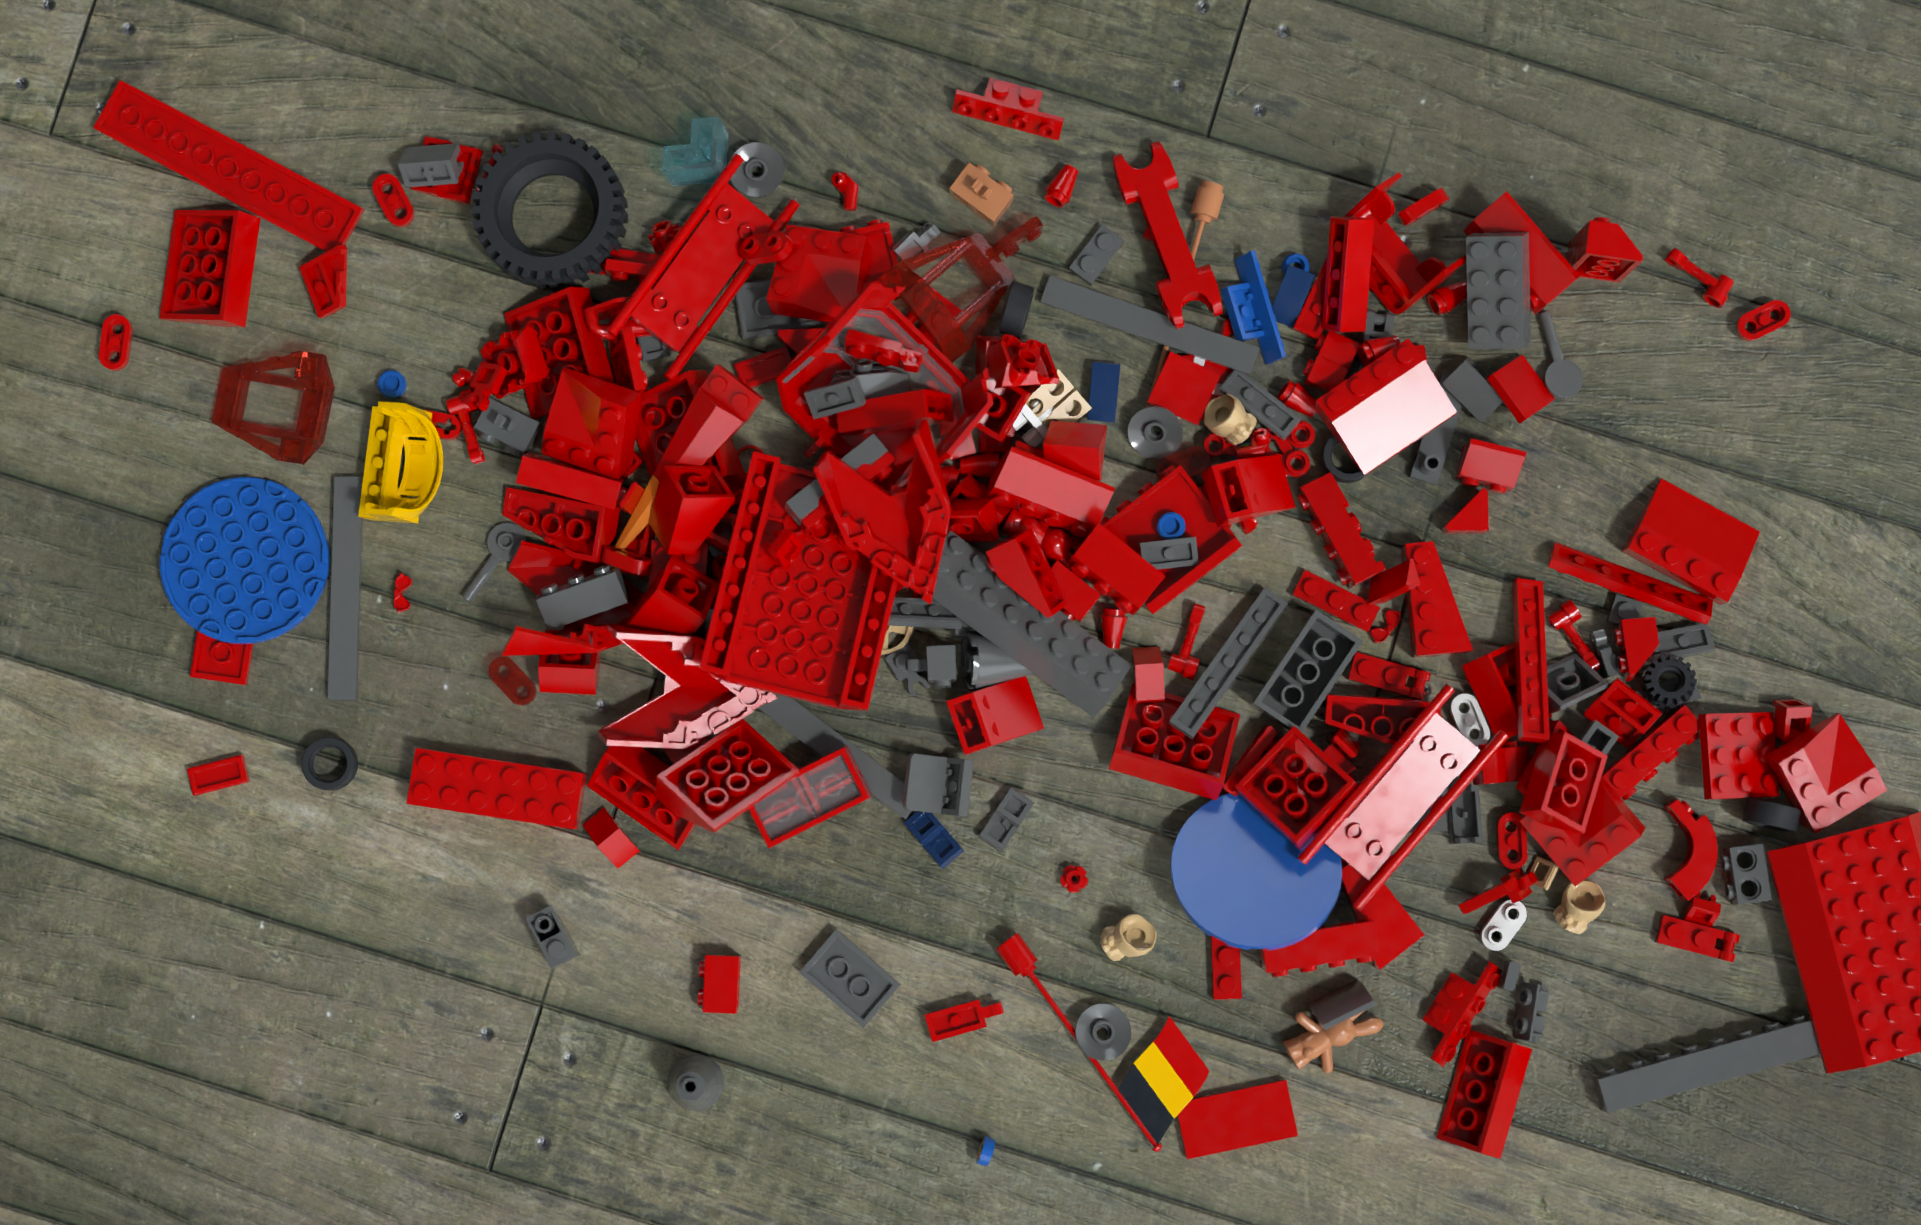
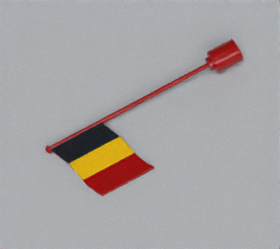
(1159, 1079)

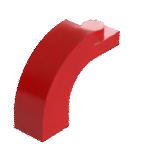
(1701, 851)

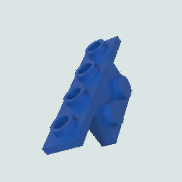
(1251, 309)

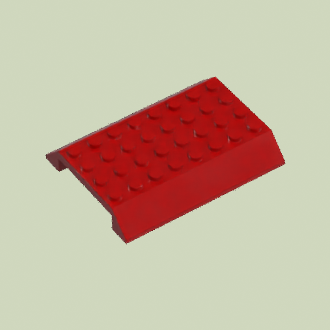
(800, 627)
(1857, 938)

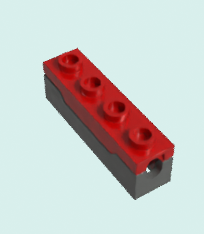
(810, 506)

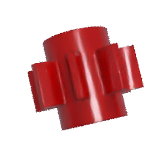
(663, 234)

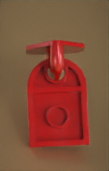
(623, 348)

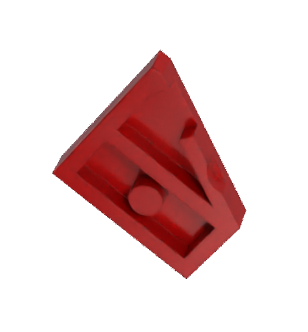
(327, 280)

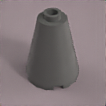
(987, 663)
(706, 1076)

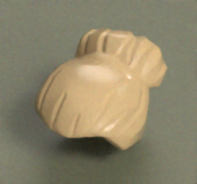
(1229, 419)
(1579, 906)
(1129, 938)

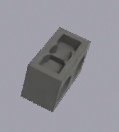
(1754, 872)

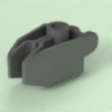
(875, 378)

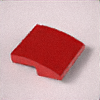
(463, 190)
(1623, 712)

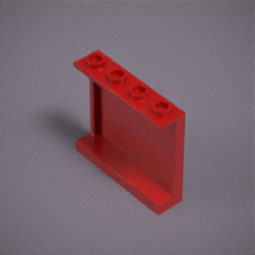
(1138, 524)

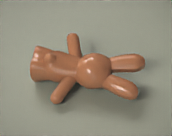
(1319, 1041)

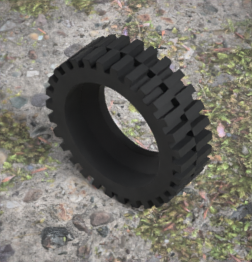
(519, 169)

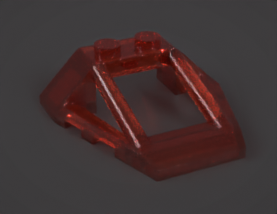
(929, 308)
(310, 375)

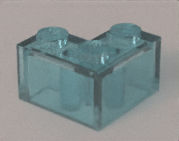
(702, 158)

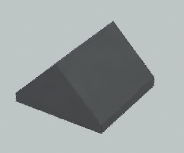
(1571, 682)

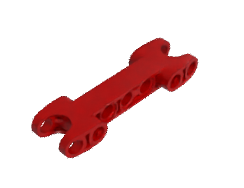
(1183, 280)

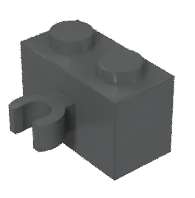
(508, 427)
(939, 664)

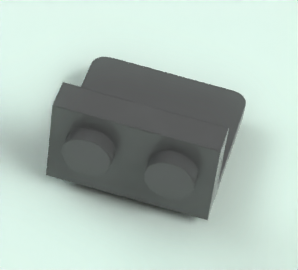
(937, 784)

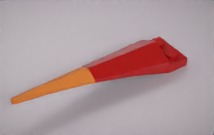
(711, 420)

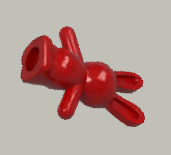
(1053, 541)

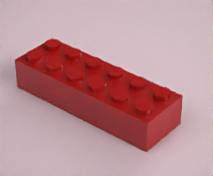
(496, 788)

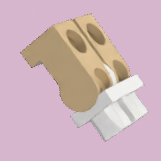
(1050, 404)

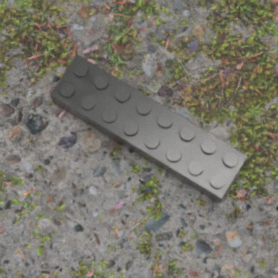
(1048, 647)

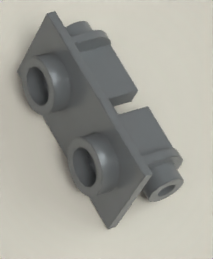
(1527, 1024)

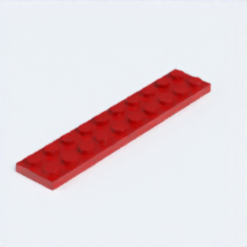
(228, 168)

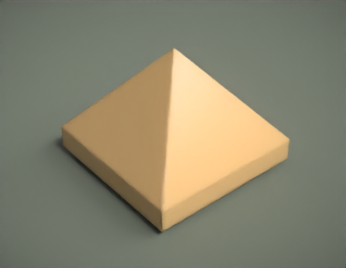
(1545, 872)

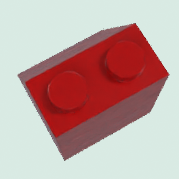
(688, 506)
(675, 600)

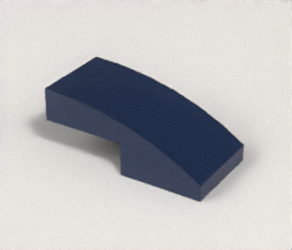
(1291, 295)
(1103, 391)
(934, 837)

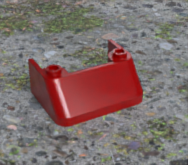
(1395, 271)

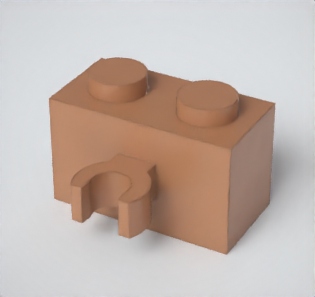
(981, 193)

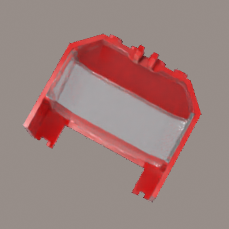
(826, 352)

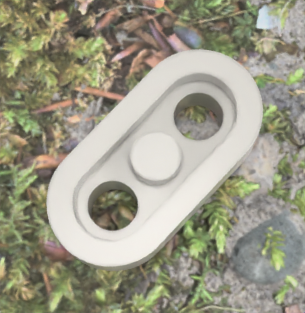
(1471, 720)
(1503, 924)

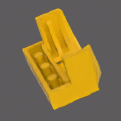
(388, 432)

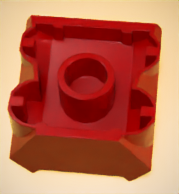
(520, 355)
(1021, 363)

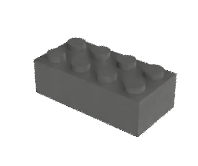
(1498, 290)
(1307, 672)

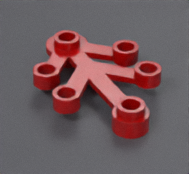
(1285, 447)

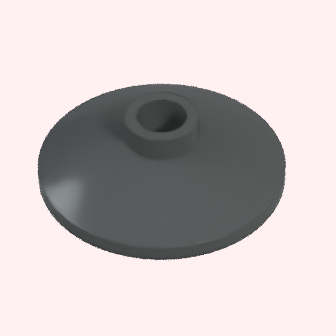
(763, 157)
(1151, 443)
(1116, 1028)

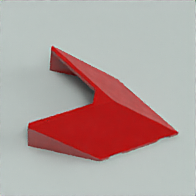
(898, 530)
(541, 566)
(691, 700)

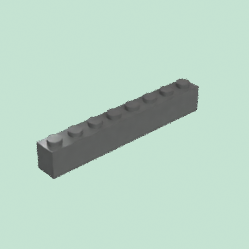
(1706, 1065)

